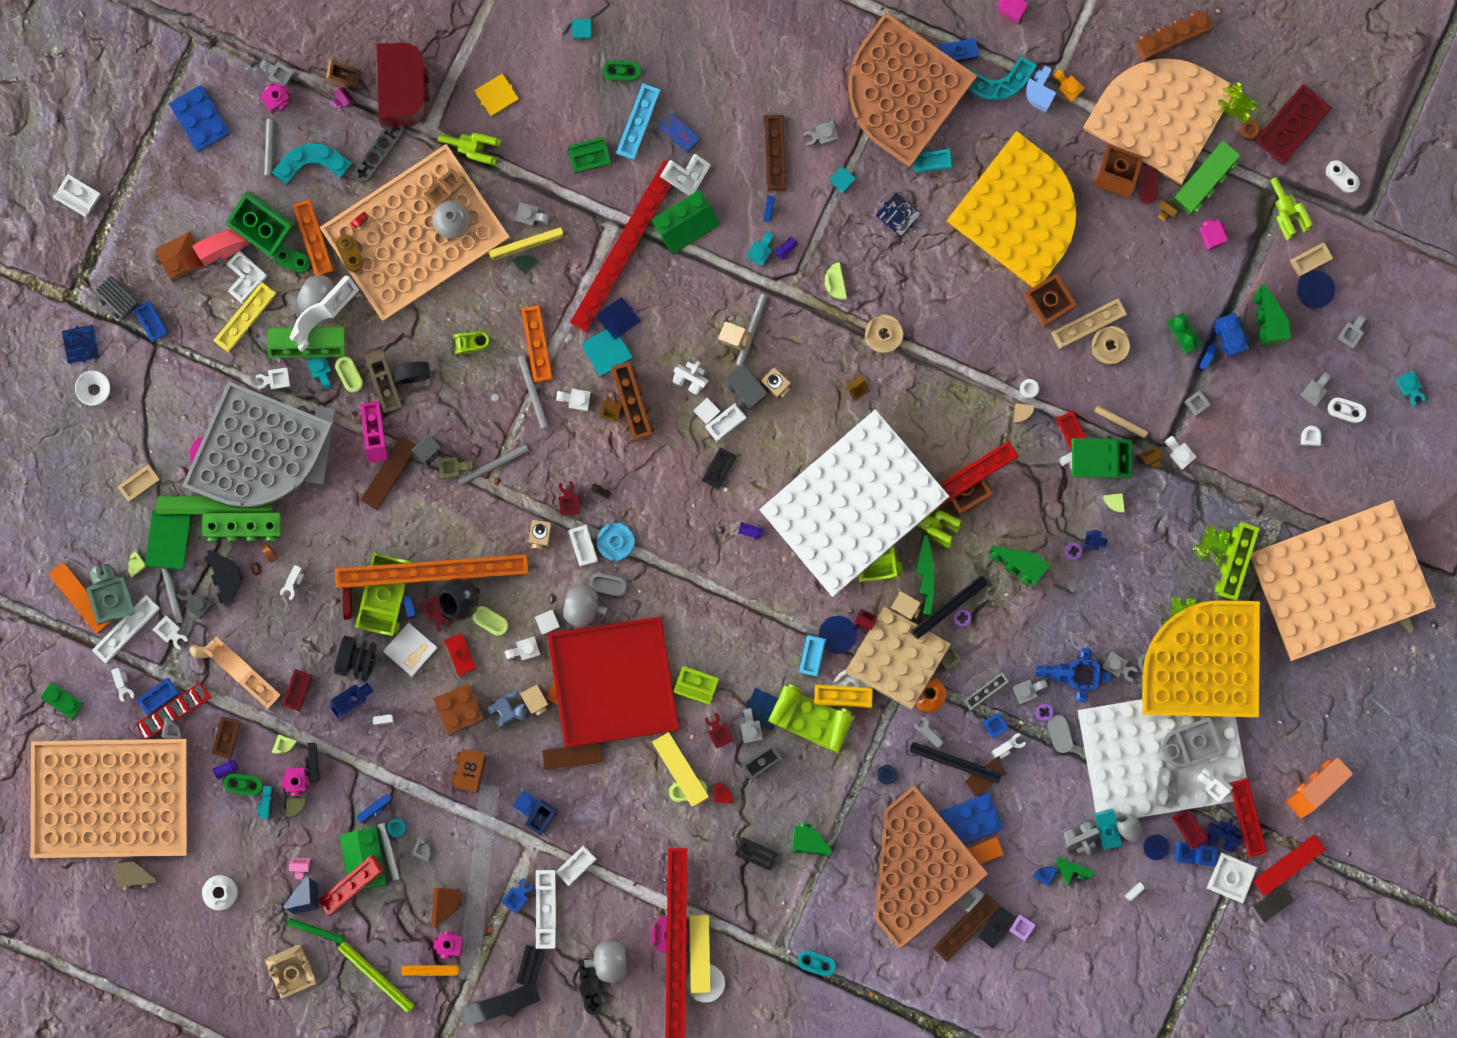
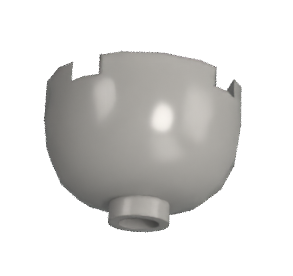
(451, 219)

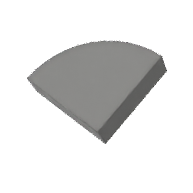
(171, 729)
(422, 850)

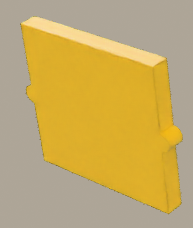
(496, 95)

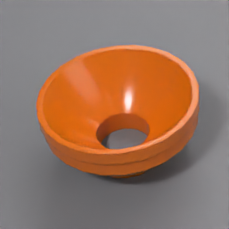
(937, 702)

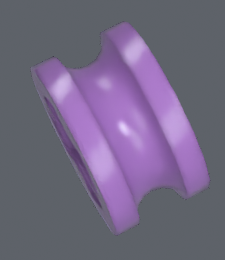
(1068, 547)
(966, 622)
(1045, 718)

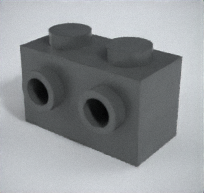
(745, 387)

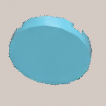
(615, 541)

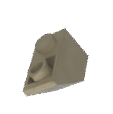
(133, 873)

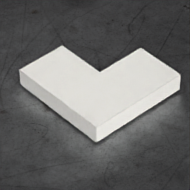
(686, 179)
(249, 278)

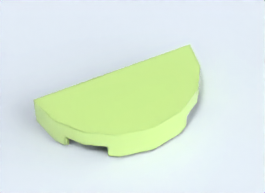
(834, 282)

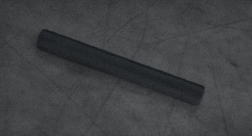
(949, 607)
(955, 762)

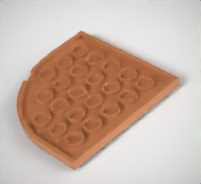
(903, 89)

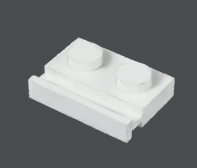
(77, 195)

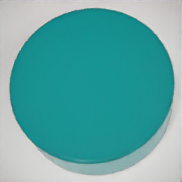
(396, 828)

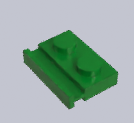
(589, 155)

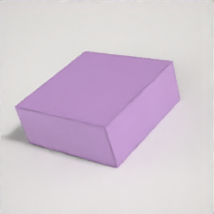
(1022, 927)

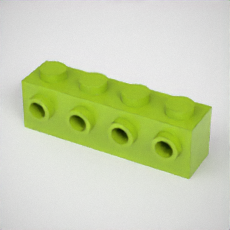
(1237, 562)

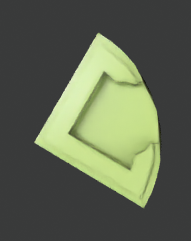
(1115, 502)
(136, 564)
(283, 745)

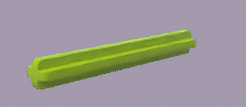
(376, 977)

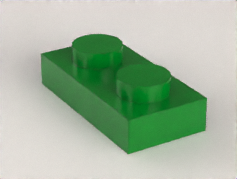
(61, 700)

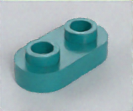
(816, 963)

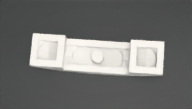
(545, 909)

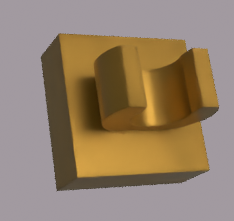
(1167, 208)
(857, 387)
(610, 410)
(1151, 457)

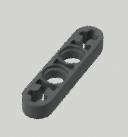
(376, 149)

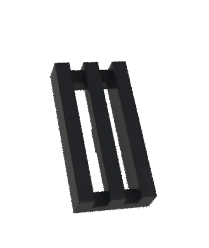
(711, 482)
(770, 860)
(525, 982)

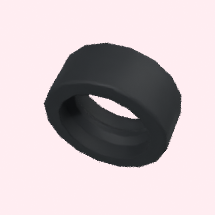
(411, 372)

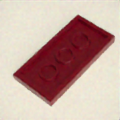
(1292, 124)

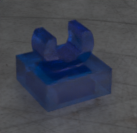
(1094, 541)

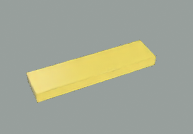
(526, 244)
(245, 317)
(680, 769)
(699, 954)

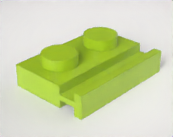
(696, 685)

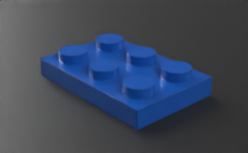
(199, 118)
(973, 818)

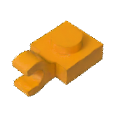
(1070, 87)

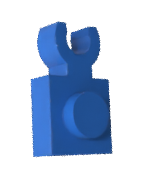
(515, 898)

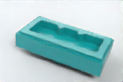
(934, 161)
(1108, 829)

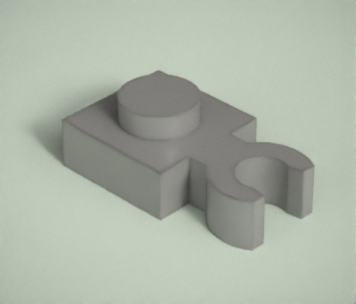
(824, 134)
(1116, 665)

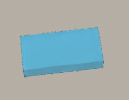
(812, 655)

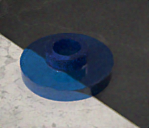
(1156, 847)

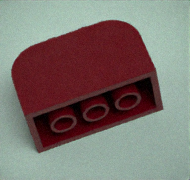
(401, 85)

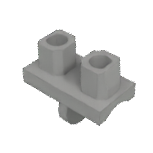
(1083, 842)

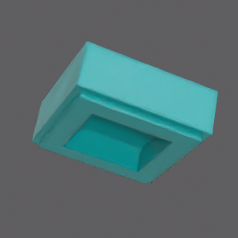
(581, 28)
(842, 179)

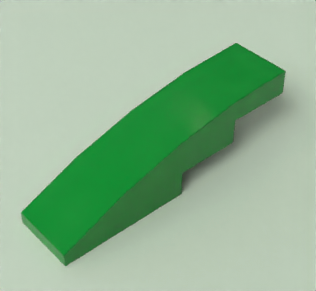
(926, 570)

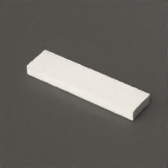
(126, 629)

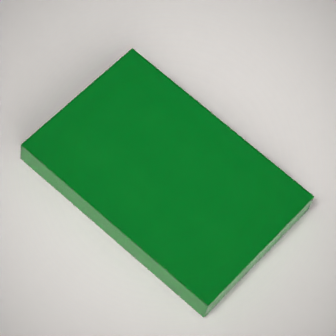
(167, 541)

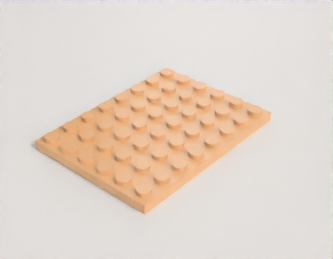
(399, 242)
(1342, 580)
(108, 798)

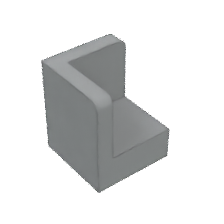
(970, 899)

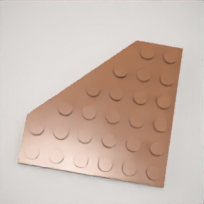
(920, 868)

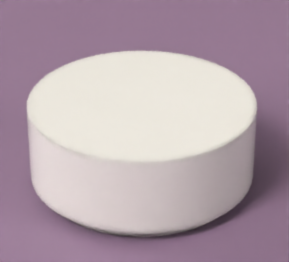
(1029, 389)

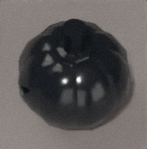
(458, 599)

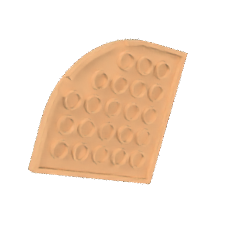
(1160, 113)

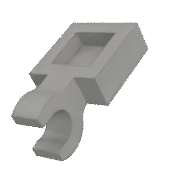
(278, 73)
(529, 215)
(1351, 334)
(1314, 391)
(1026, 691)
(751, 729)
(932, 736)

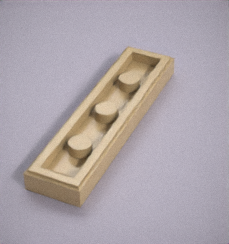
(1089, 323)

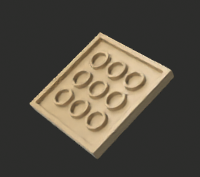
(895, 660)

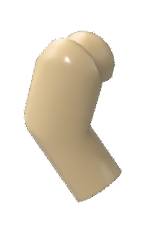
(197, 652)

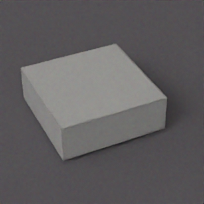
(1197, 403)

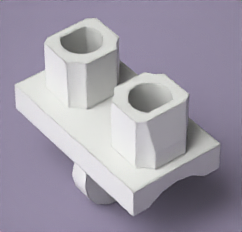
(683, 373)

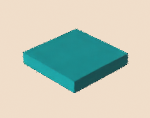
(605, 352)

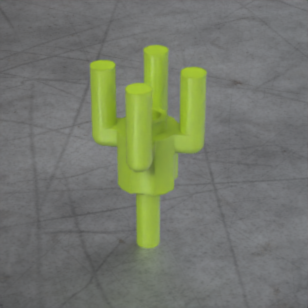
(473, 146)
(1289, 211)
(934, 524)

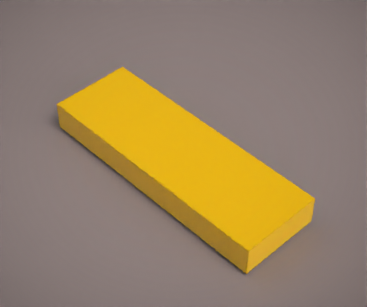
(843, 696)

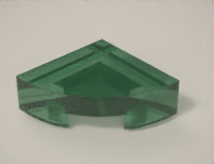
(524, 263)

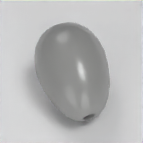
(1129, 827)

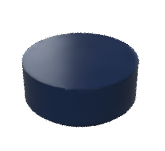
(886, 774)

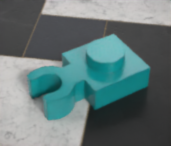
(1409, 385)
(264, 808)

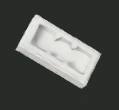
(725, 422)
(583, 545)
(576, 865)

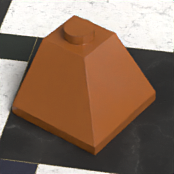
(179, 257)
(444, 904)

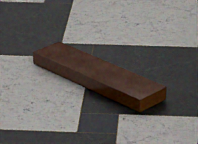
(775, 152)
(388, 473)
(966, 927)

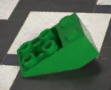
(1272, 319)
(1102, 458)
(1023, 564)

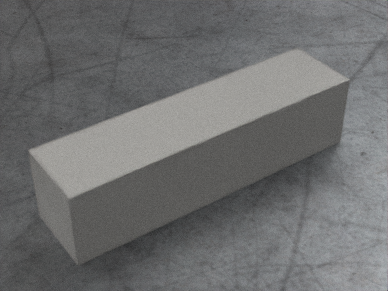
(986, 691)

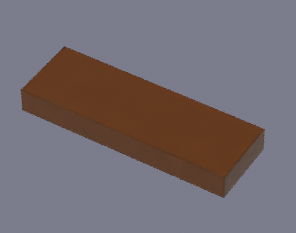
(572, 756)

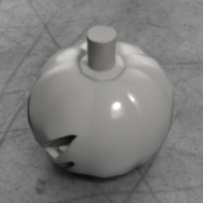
(314, 291)
(582, 606)
(609, 961)

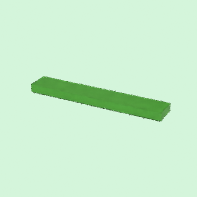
(202, 505)

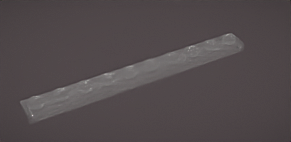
(478, 882)

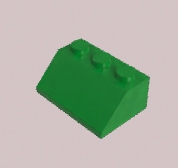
(685, 222)
(261, 223)
(358, 847)

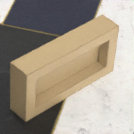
(1311, 259)
(138, 483)

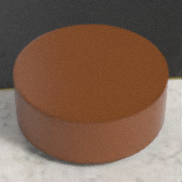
(1249, 130)
(269, 553)

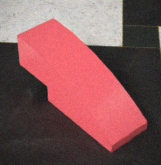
(219, 245)

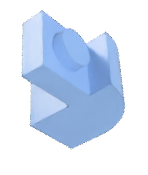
(1037, 94)

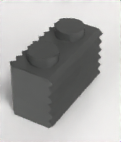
(116, 297)
(428, 450)
(761, 762)

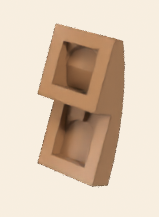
(443, 189)

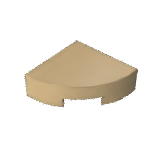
(1022, 412)

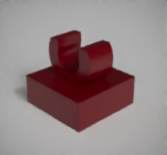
(865, 619)

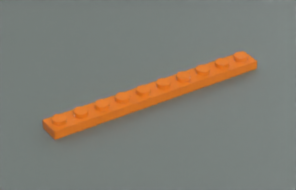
(431, 571)

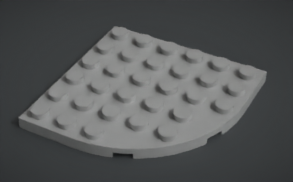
(255, 450)

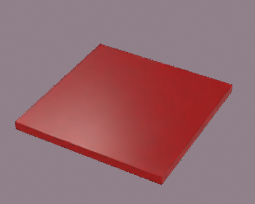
(612, 682)

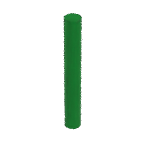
(316, 931)

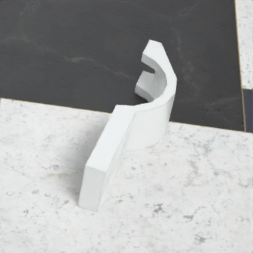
(327, 308)

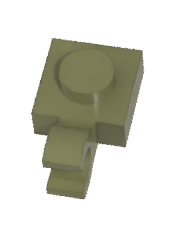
(450, 467)

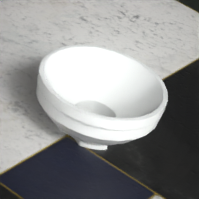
(88, 379)
(230, 892)

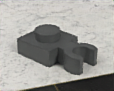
(196, 604)

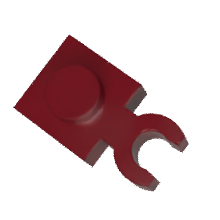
(568, 503)
(433, 611)
(719, 734)

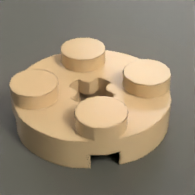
(1120, 341)
(888, 344)

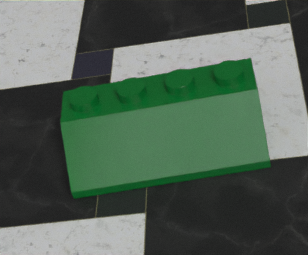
(808, 841)

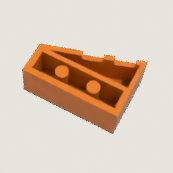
(1319, 787)

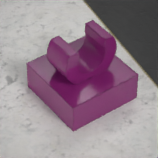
(343, 98)

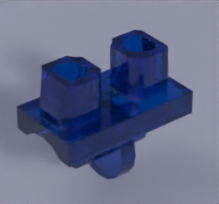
(1226, 832)

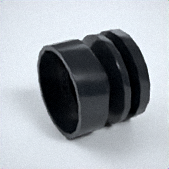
(355, 658)

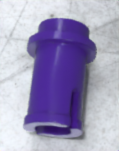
(785, 249)
(750, 530)
(225, 769)

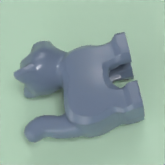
(506, 711)

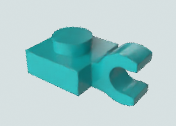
(759, 251)
(319, 369)

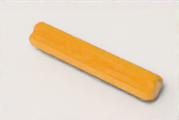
(430, 970)

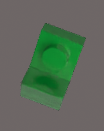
(1067, 868)

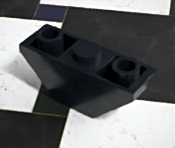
(225, 575)

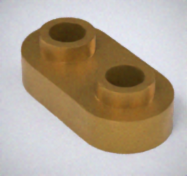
(349, 252)

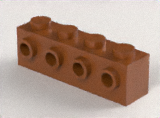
(1174, 36)
(630, 394)

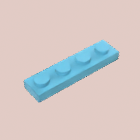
(638, 122)

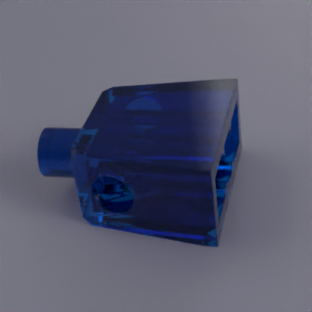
(343, 706)

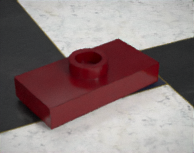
(297, 690)
(1190, 829)

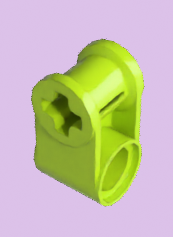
(470, 343)

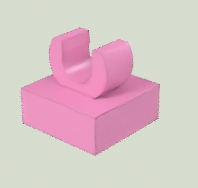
(300, 866)

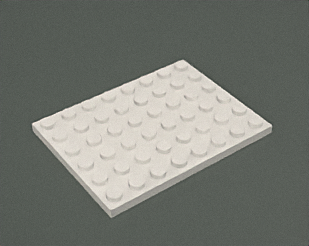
(854, 503)
(1126, 757)

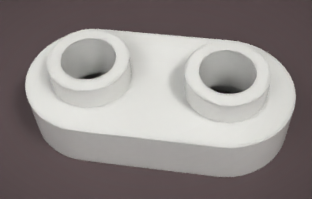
(1342, 176)
(1346, 410)

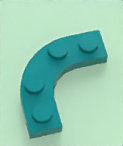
(1005, 87)
(307, 155)

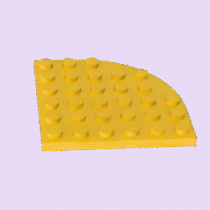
(1020, 211)
(1205, 662)

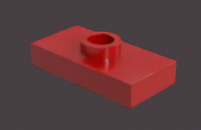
(460, 654)

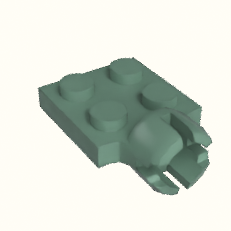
(108, 595)

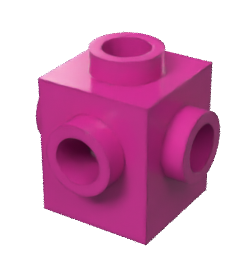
(270, 100)
(291, 775)
(456, 944)

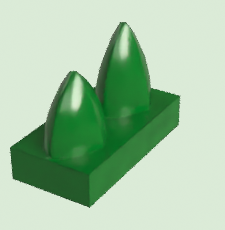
(1184, 333)

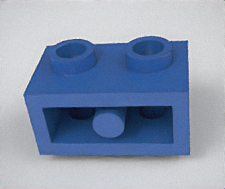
(1231, 335)

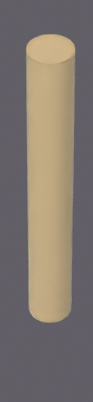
(1120, 421)

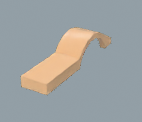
(242, 673)

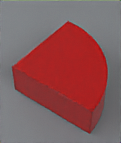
(722, 794)

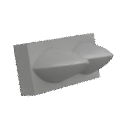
(1166, 787)

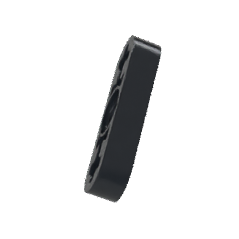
(584, 992)

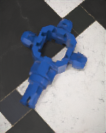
(1065, 674)

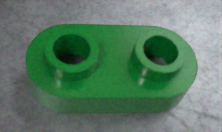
(622, 69)
(292, 259)
(243, 784)

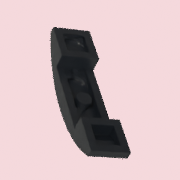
(500, 1004)

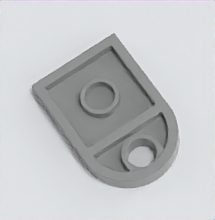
(1193, 743)

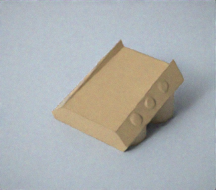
(290, 971)

